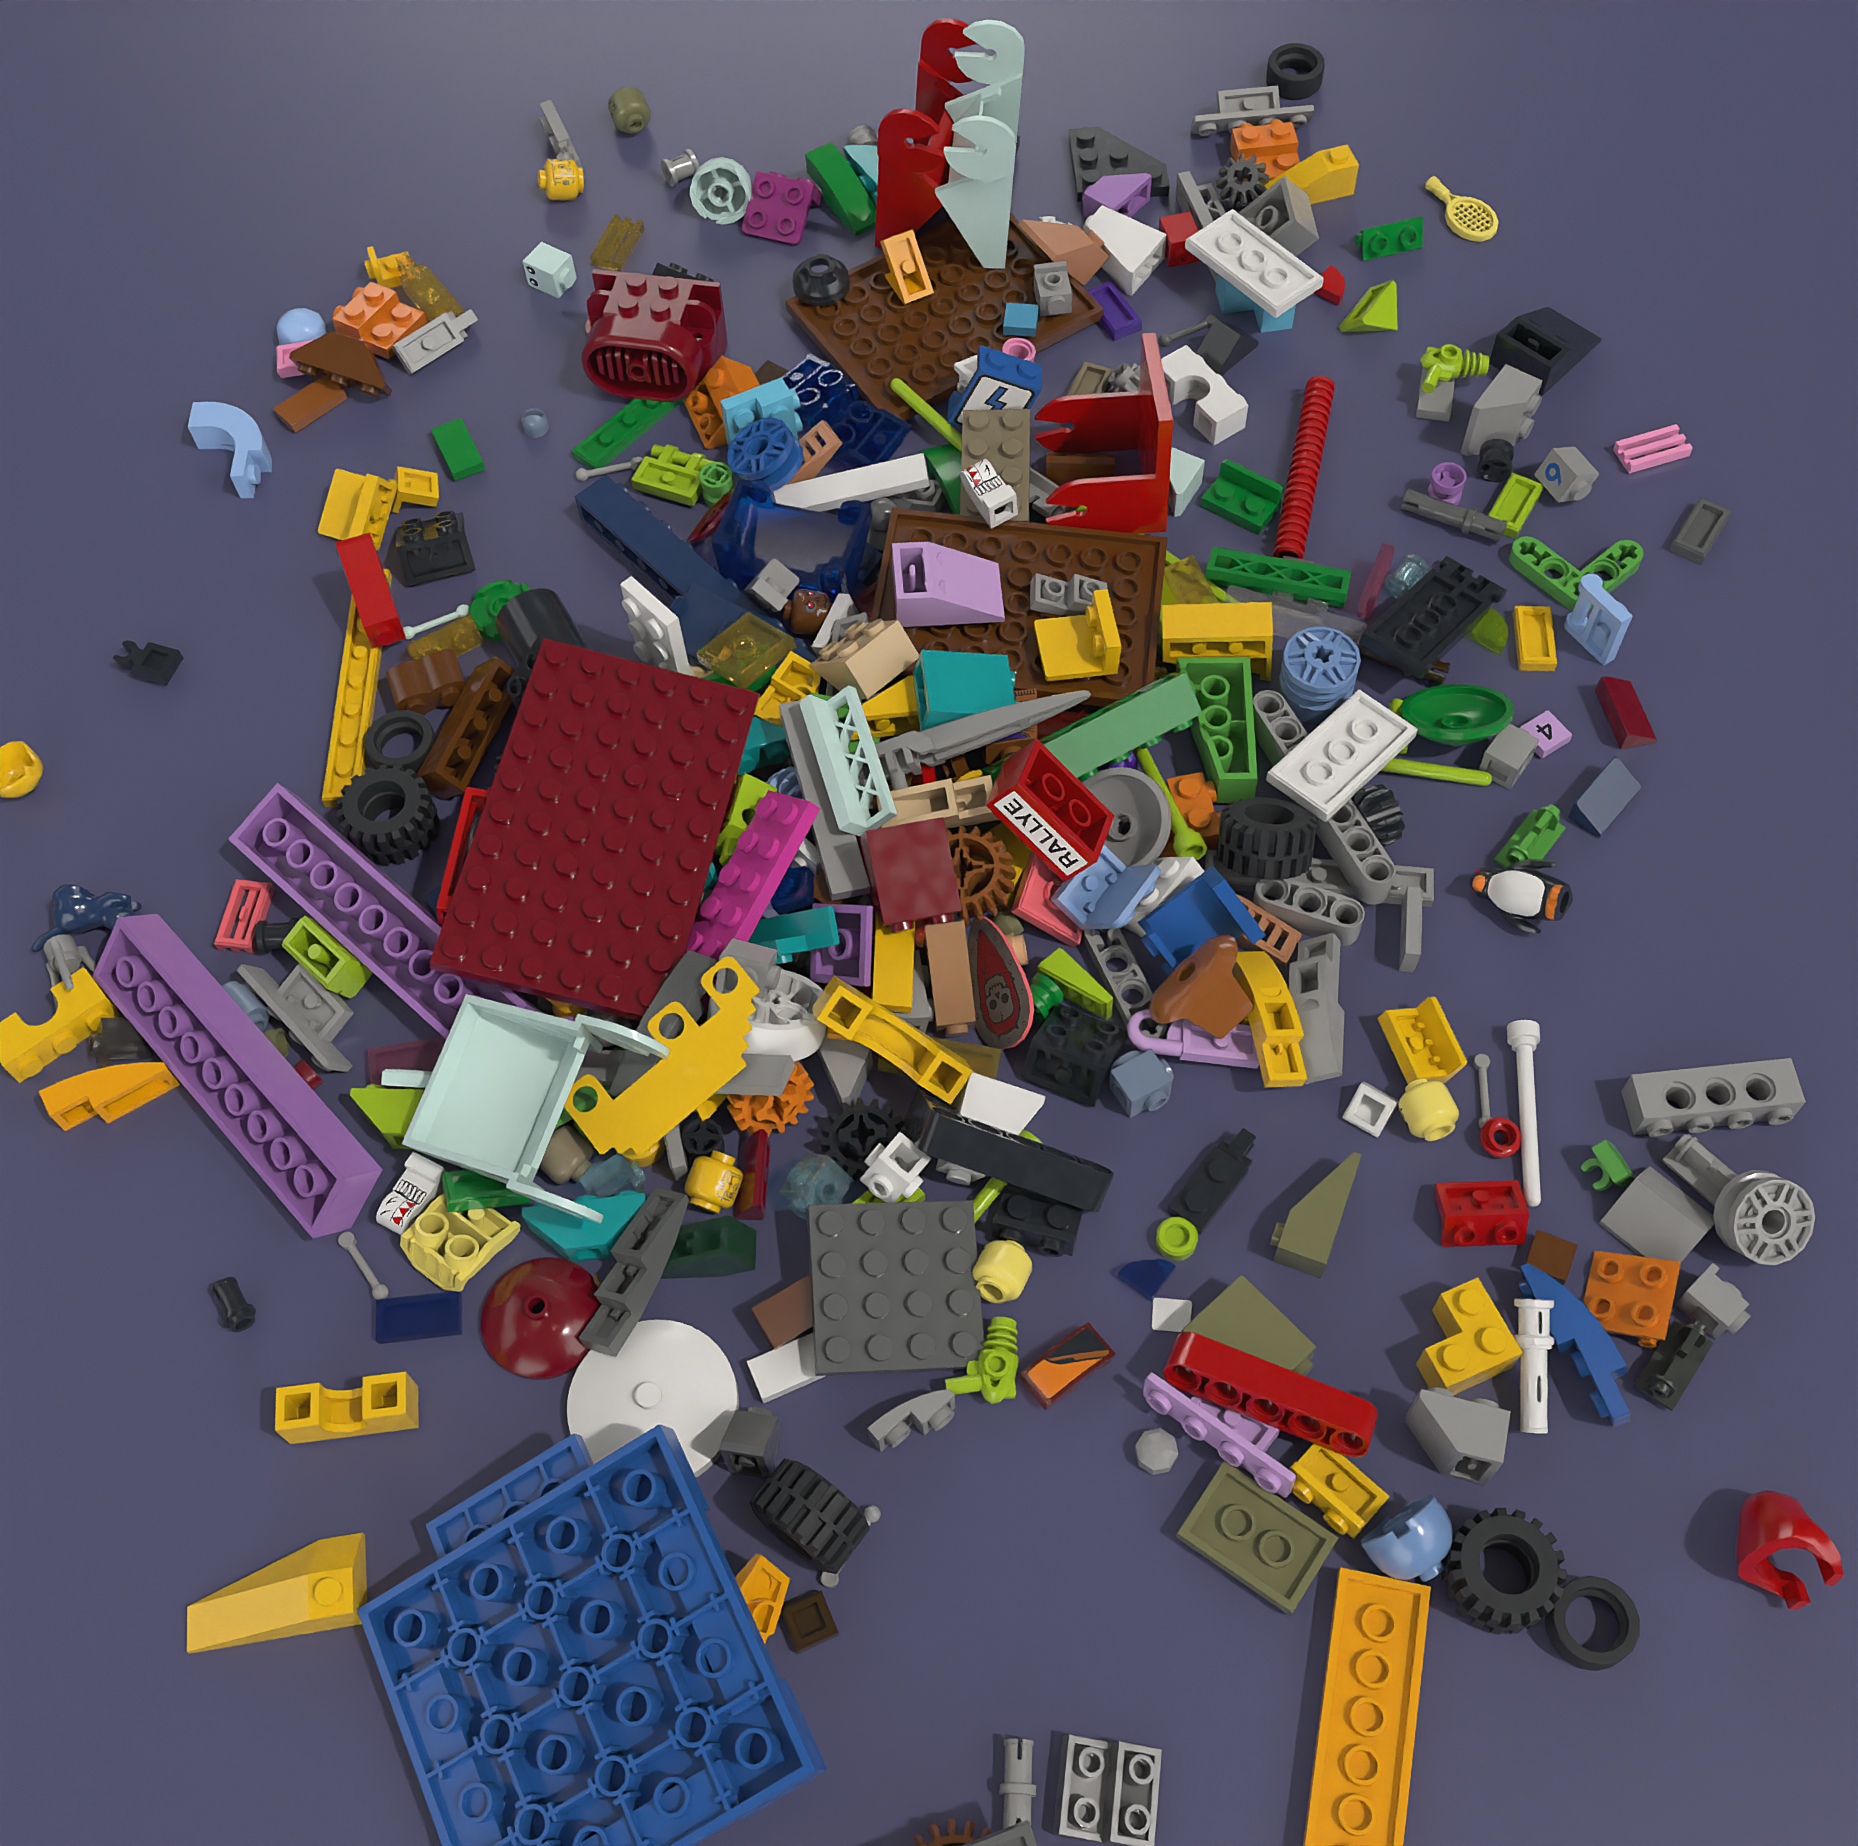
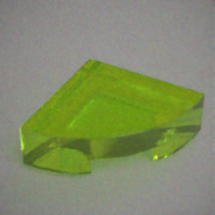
(1491, 631)

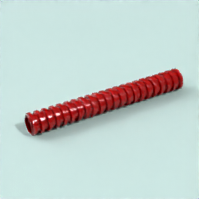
(1304, 468)

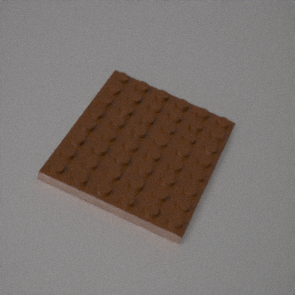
(881, 339)
(1125, 561)

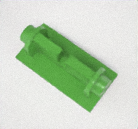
(1533, 837)

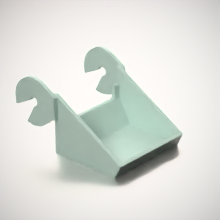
(985, 141)
(505, 1089)

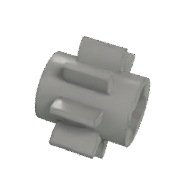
(1125, 378)

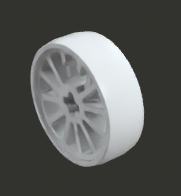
(784, 1019)

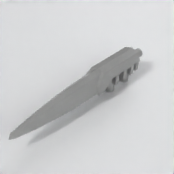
(962, 735)

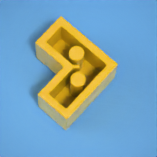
(1476, 1340)

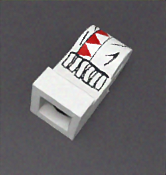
(989, 493)
(411, 1194)

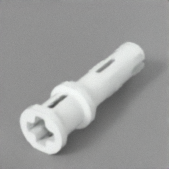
(1534, 1341)

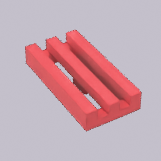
(260, 912)

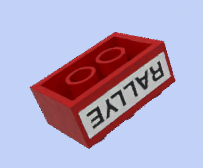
(1050, 810)

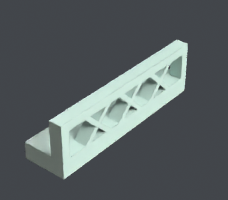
(839, 772)

